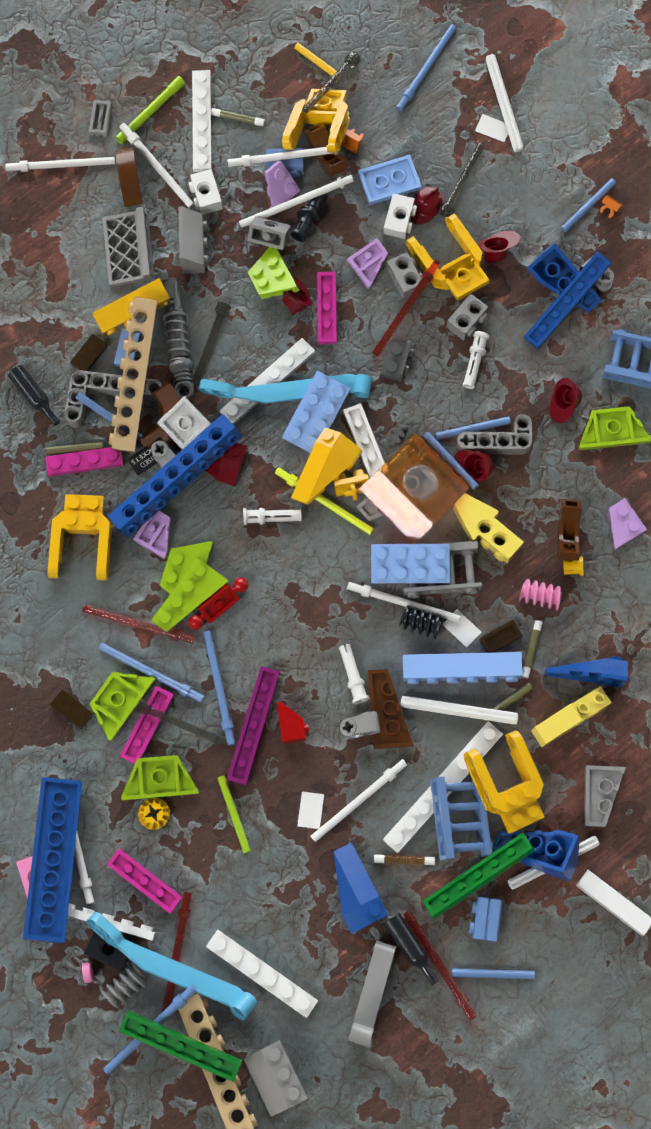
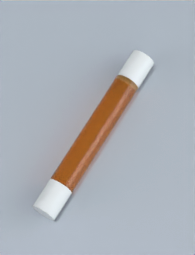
(404, 859)

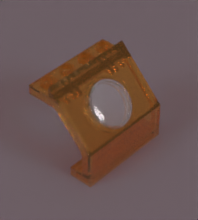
(415, 488)

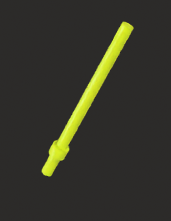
(292, 480)

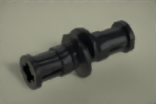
(306, 216)

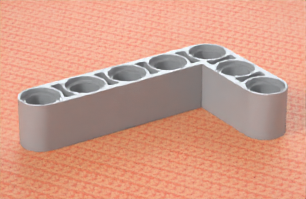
(106, 389)
(372, 994)

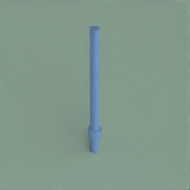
(408, 94)
(184, 689)
(227, 724)
(178, 1002)

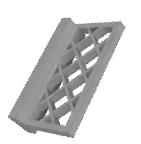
(143, 242)

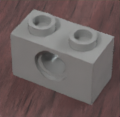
(268, 233)

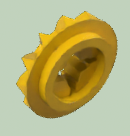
(162, 816)

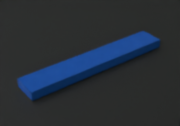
(567, 300)

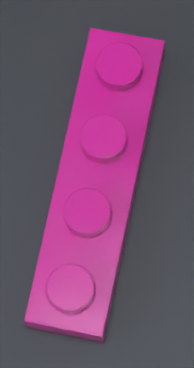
(326, 307)
(83, 461)
(146, 726)
(144, 881)

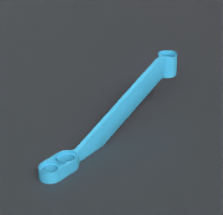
(283, 391)
(239, 1001)

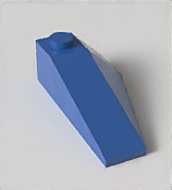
(556, 272)
(606, 672)
(554, 851)
(358, 896)

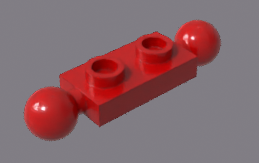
(218, 603)

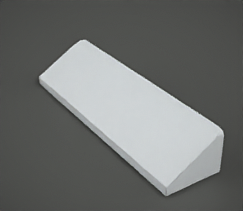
(614, 902)

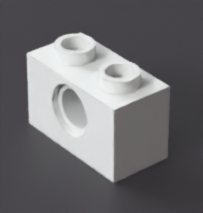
(205, 182)
(395, 226)

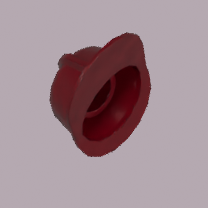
(428, 203)
(498, 245)
(298, 300)
(565, 398)
(475, 463)

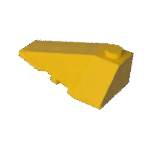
(327, 460)

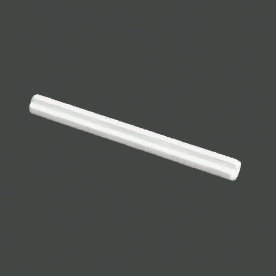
(504, 103)
(459, 710)

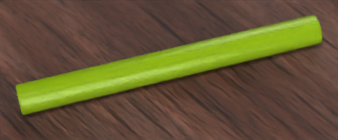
(234, 814)

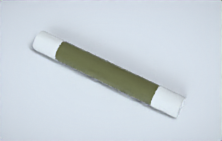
(238, 117)
(532, 648)

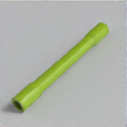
(171, 90)

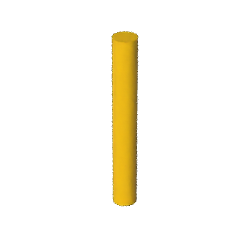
(316, 60)

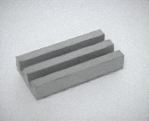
(98, 131)

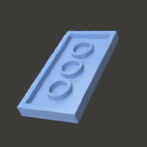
(315, 411)
(410, 563)

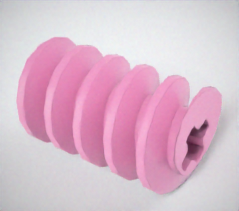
(541, 594)

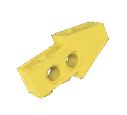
(476, 514)
(571, 716)

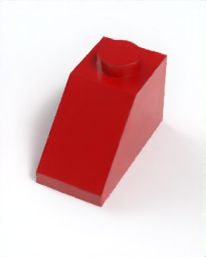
(291, 725)

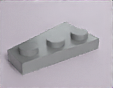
(600, 792)

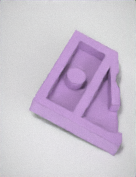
(280, 184)
(368, 261)
(624, 524)
(155, 534)

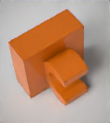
(352, 141)
(612, 204)

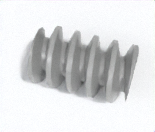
(125, 986)

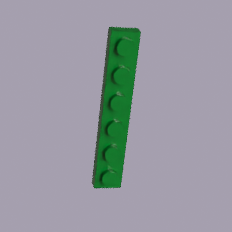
(478, 876)
(180, 1046)

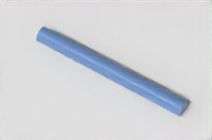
(588, 205)
(100, 410)
(473, 428)
(450, 460)
(486, 973)

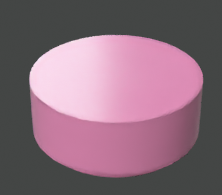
(87, 971)

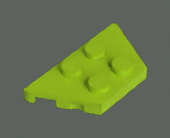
(271, 275)
(612, 429)
(180, 561)
(118, 700)
(158, 778)

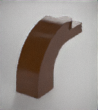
(330, 163)
(128, 176)
(166, 399)
(569, 530)

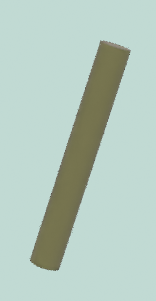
(74, 448)
(512, 698)

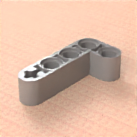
(493, 439)

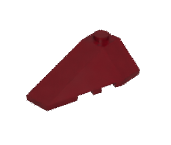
(229, 465)

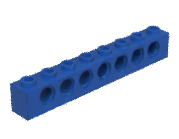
(175, 476)

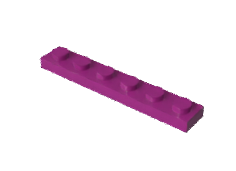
(253, 725)

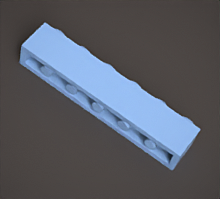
(462, 667)

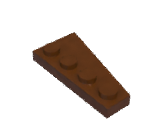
(391, 721)

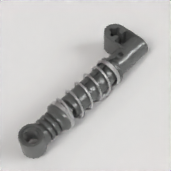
(178, 341)

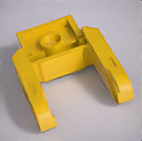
(328, 111)
(462, 274)
(81, 516)
(519, 803)

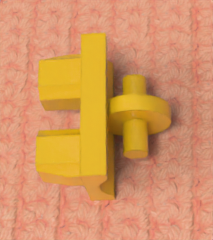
(352, 485)

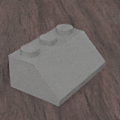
(192, 241)
(275, 1078)

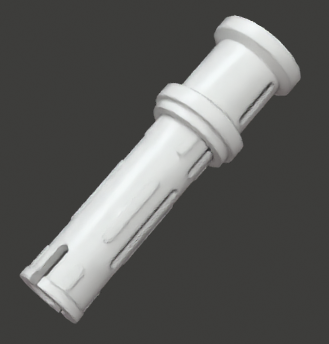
(477, 351)
(271, 516)
(355, 683)

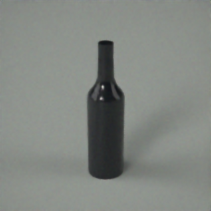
(32, 392)
(409, 945)

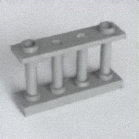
(467, 550)

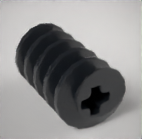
(421, 622)

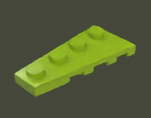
(192, 590)

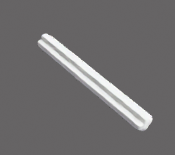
(532, 873)

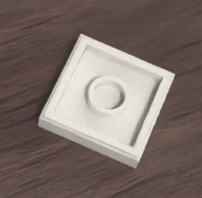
(183, 422)

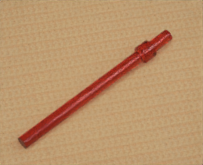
(427, 277)
(174, 634)
(183, 914)
(461, 1000)

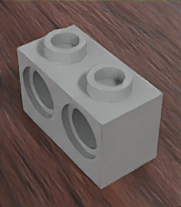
(401, 276)
(463, 315)

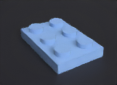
(390, 177)

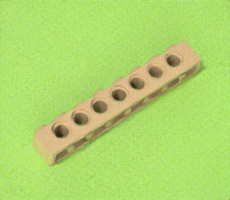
(148, 308)
(217, 1087)

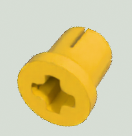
(574, 567)

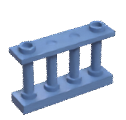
(629, 375)
(445, 828)

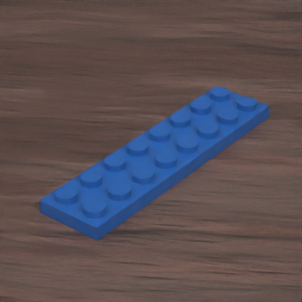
(52, 860)

